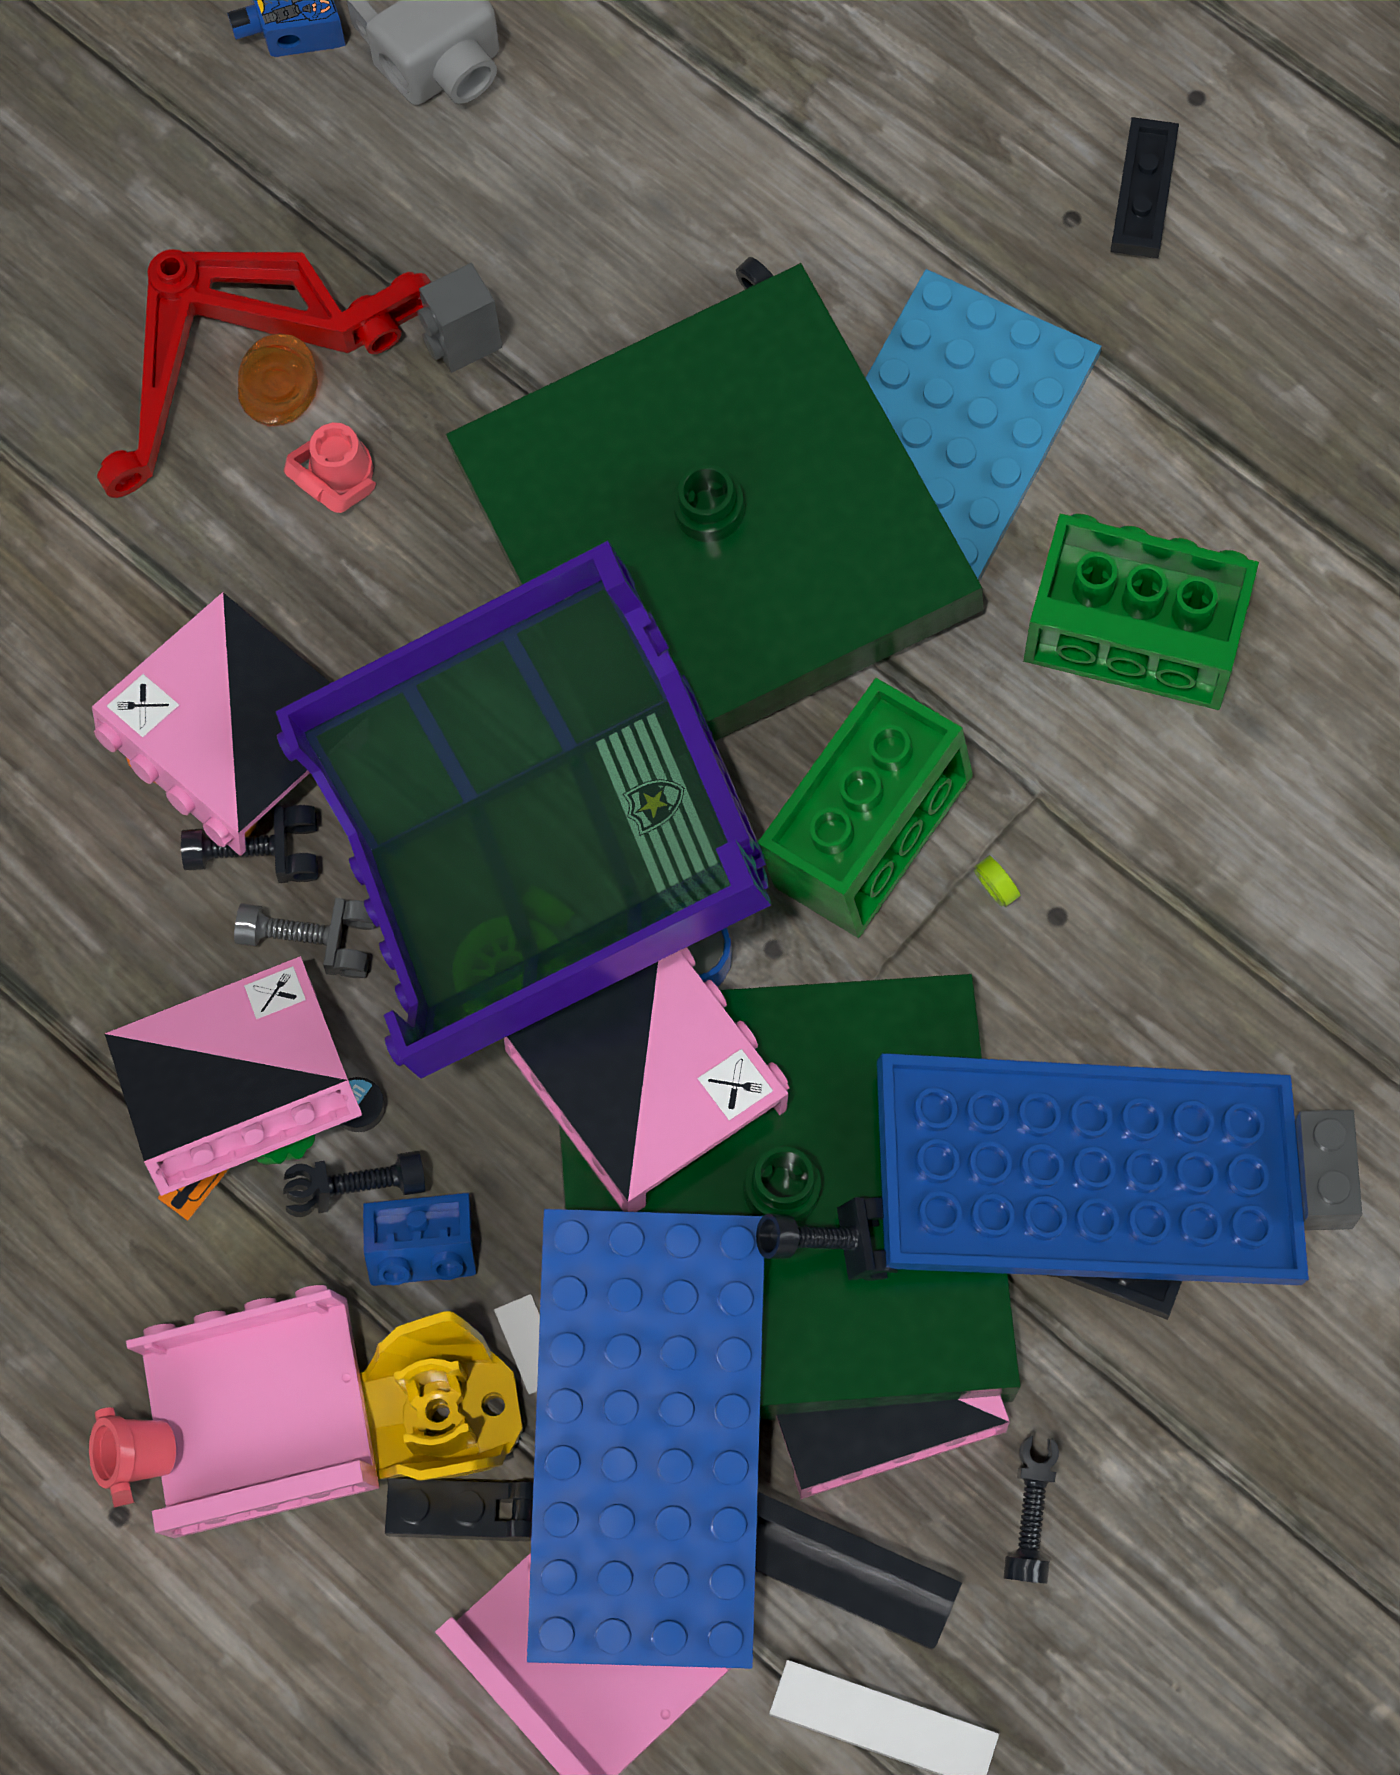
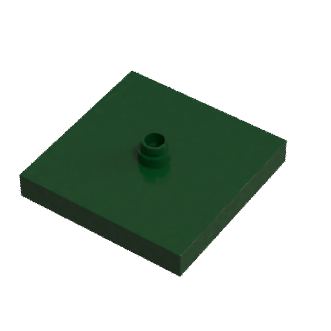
(741, 493)
(826, 1335)

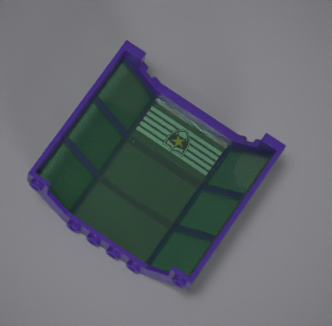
(528, 807)

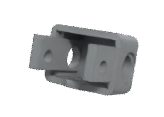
(431, 46)

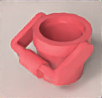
(337, 470)
(129, 1452)

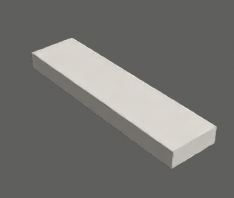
(882, 1723)

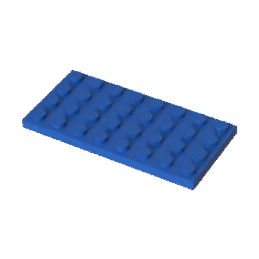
(1089, 1171)
(646, 1440)

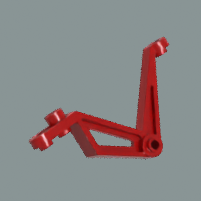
(182, 288)

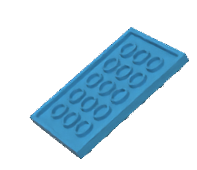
(977, 402)

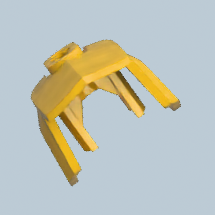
(432, 1367)

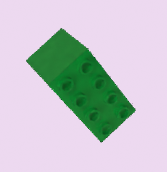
(1140, 610)
(866, 807)

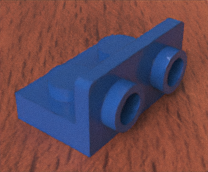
(418, 1239)

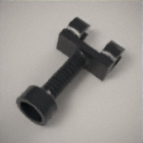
(297, 867)
(405, 1174)
(780, 1237)
(1026, 1562)

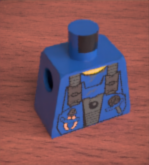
(290, 25)

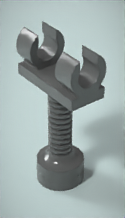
(253, 925)

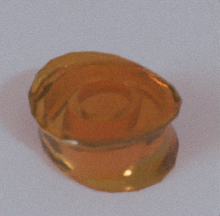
(277, 380)

